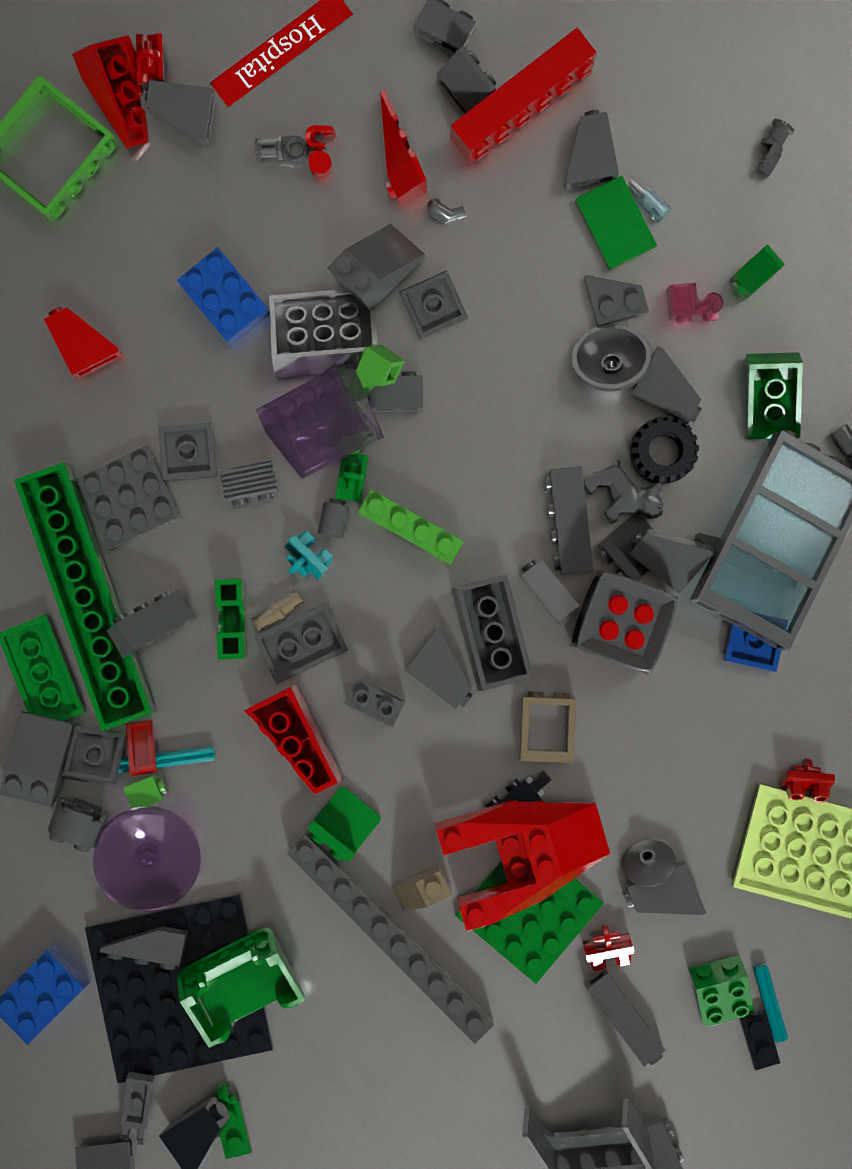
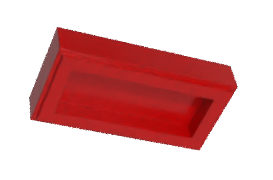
(141, 747)

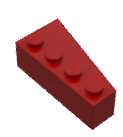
(297, 737)

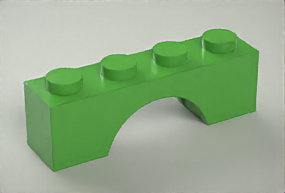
(378, 368)
(410, 527)

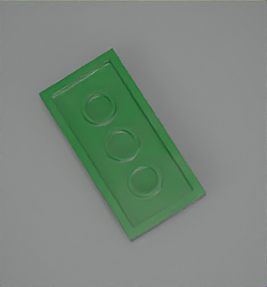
(41, 669)

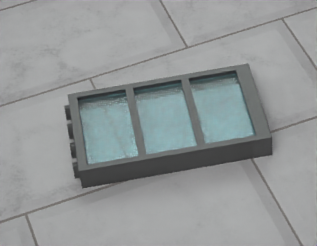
(779, 541)

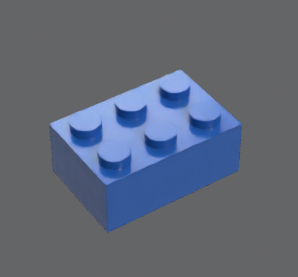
(223, 296)
(40, 994)

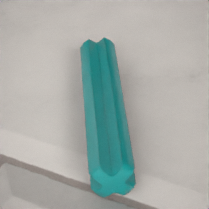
(770, 1003)

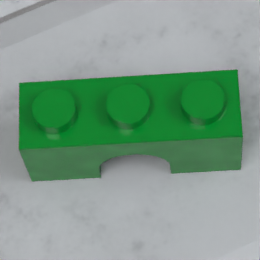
(231, 619)

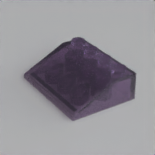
(321, 420)

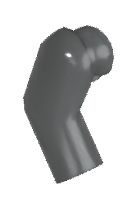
(443, 213)

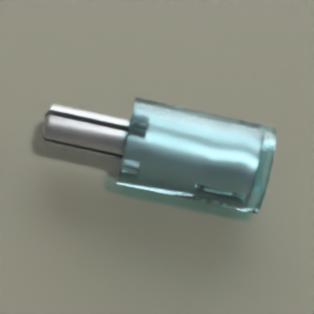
(650, 201)

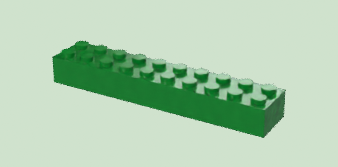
(83, 594)

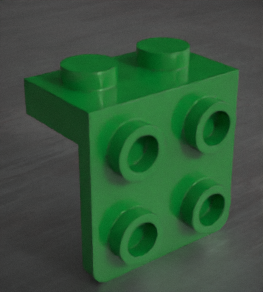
(343, 824)
(722, 990)

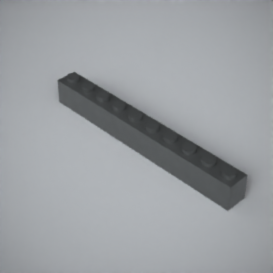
(391, 938)

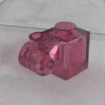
(685, 305)

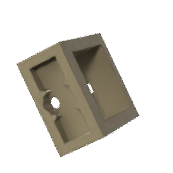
(541, 755)

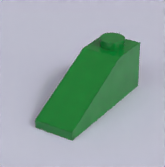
(756, 272)

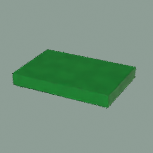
(615, 222)

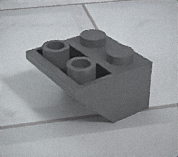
(465, 80)

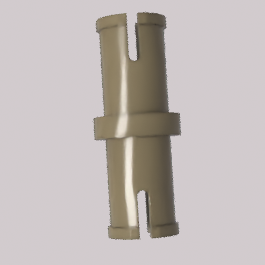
(277, 611)

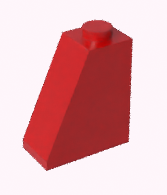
(79, 343)

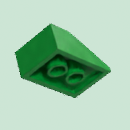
(773, 393)

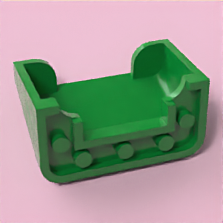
(237, 984)

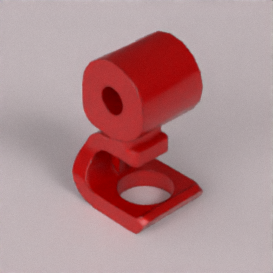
(319, 161)

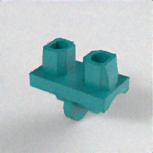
(303, 559)

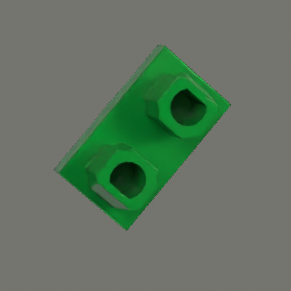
(352, 478)

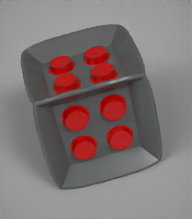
(624, 621)

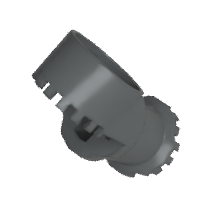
(774, 143)
(279, 148)

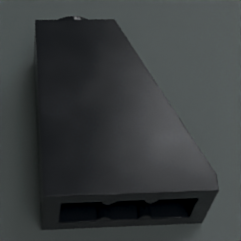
(196, 1133)

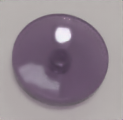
(146, 858)

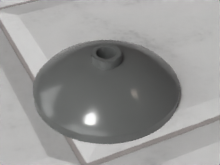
(611, 347)

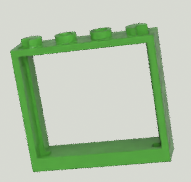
(20, 113)

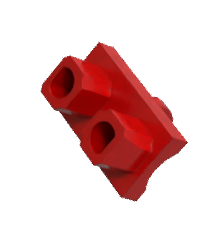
(149, 57)
(808, 778)
(608, 946)

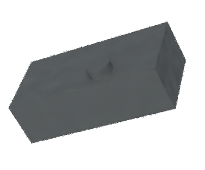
(492, 633)

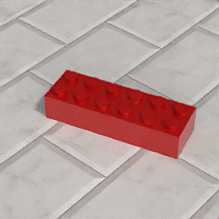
(523, 95)

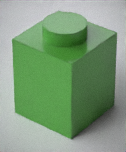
(146, 791)

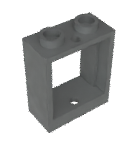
(364, 699)

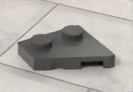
(614, 299)

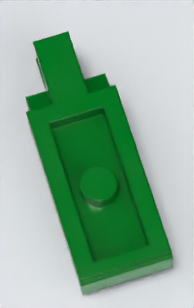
(235, 1134)

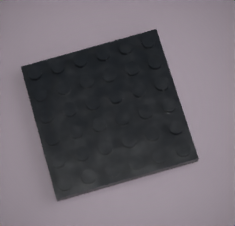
(142, 1003)

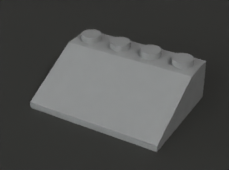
(318, 331)

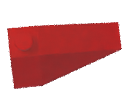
(111, 78)
(403, 168)

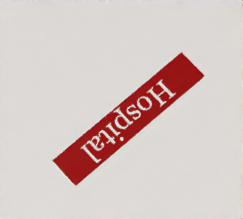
(280, 49)

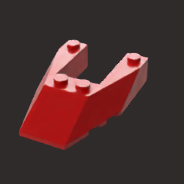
(539, 848)

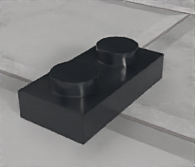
(759, 1040)

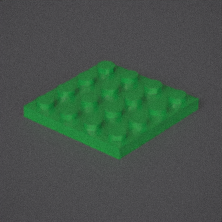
(542, 931)

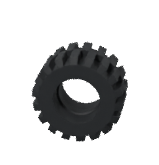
(680, 434)

